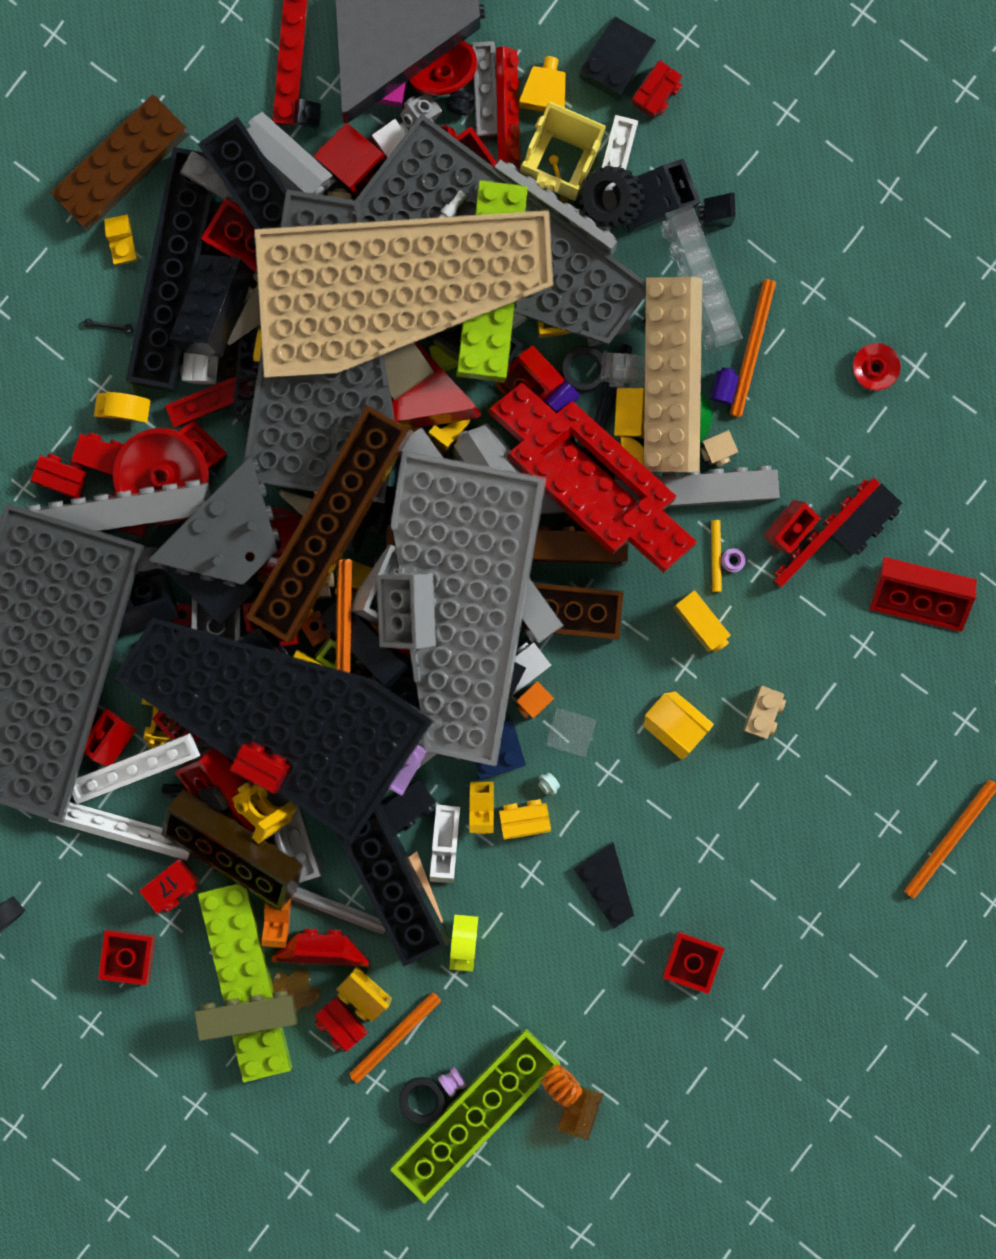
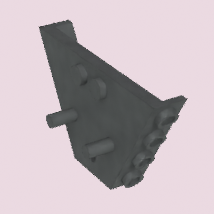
(224, 531)

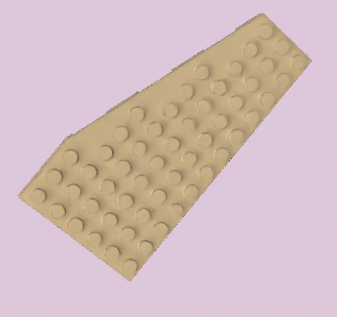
(376, 286)

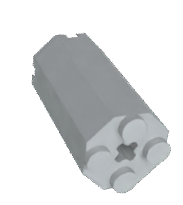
(288, 159)
(484, 448)

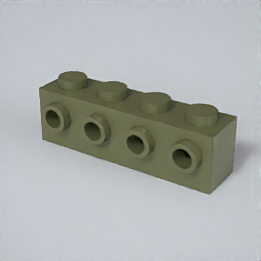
(246, 1016)

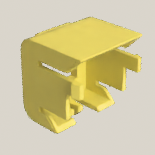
(570, 128)

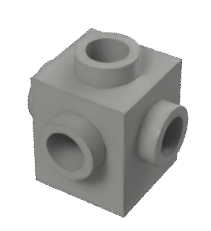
(422, 105)

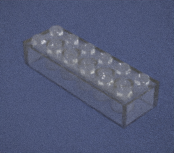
(695, 260)

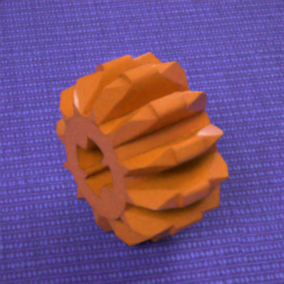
(561, 1086)

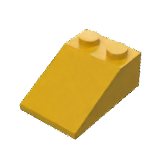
(364, 995)

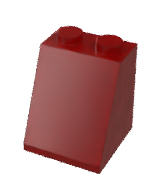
(350, 159)

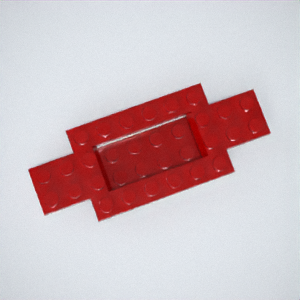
(583, 486)

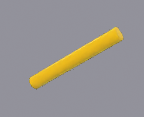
(716, 556)

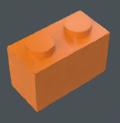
(534, 700)

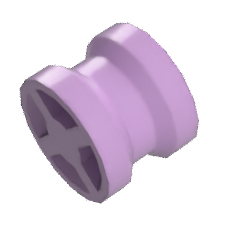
(452, 1081)

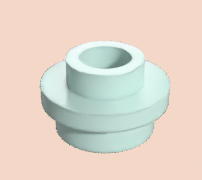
(548, 784)

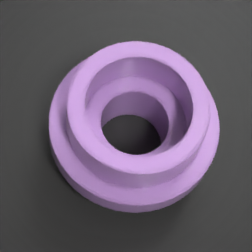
(740, 557)

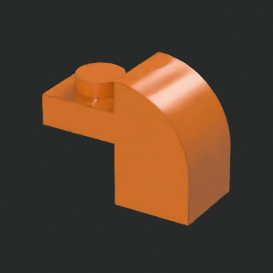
(276, 925)

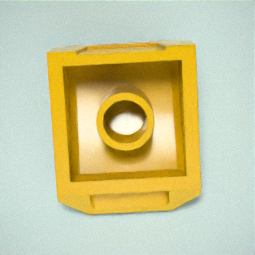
(676, 724)

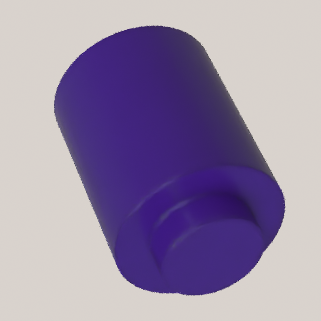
(724, 386)
(561, 397)

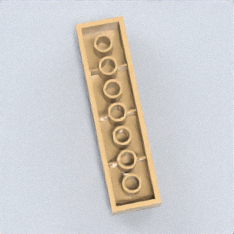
(672, 374)

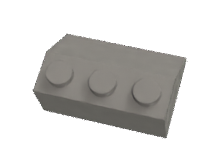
(406, 610)

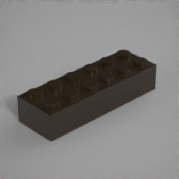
(231, 849)

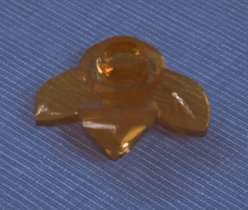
(298, 984)

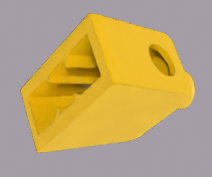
(544, 86)

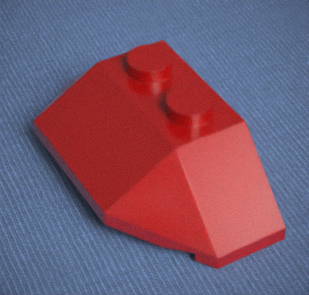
(322, 949)

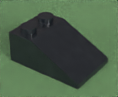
(616, 58)

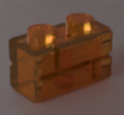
(581, 1115)

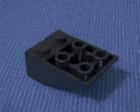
(664, 190)

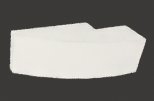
(444, 844)

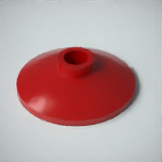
(887, 361)

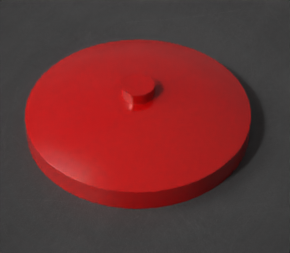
(158, 459)

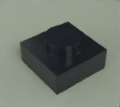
(307, 113)

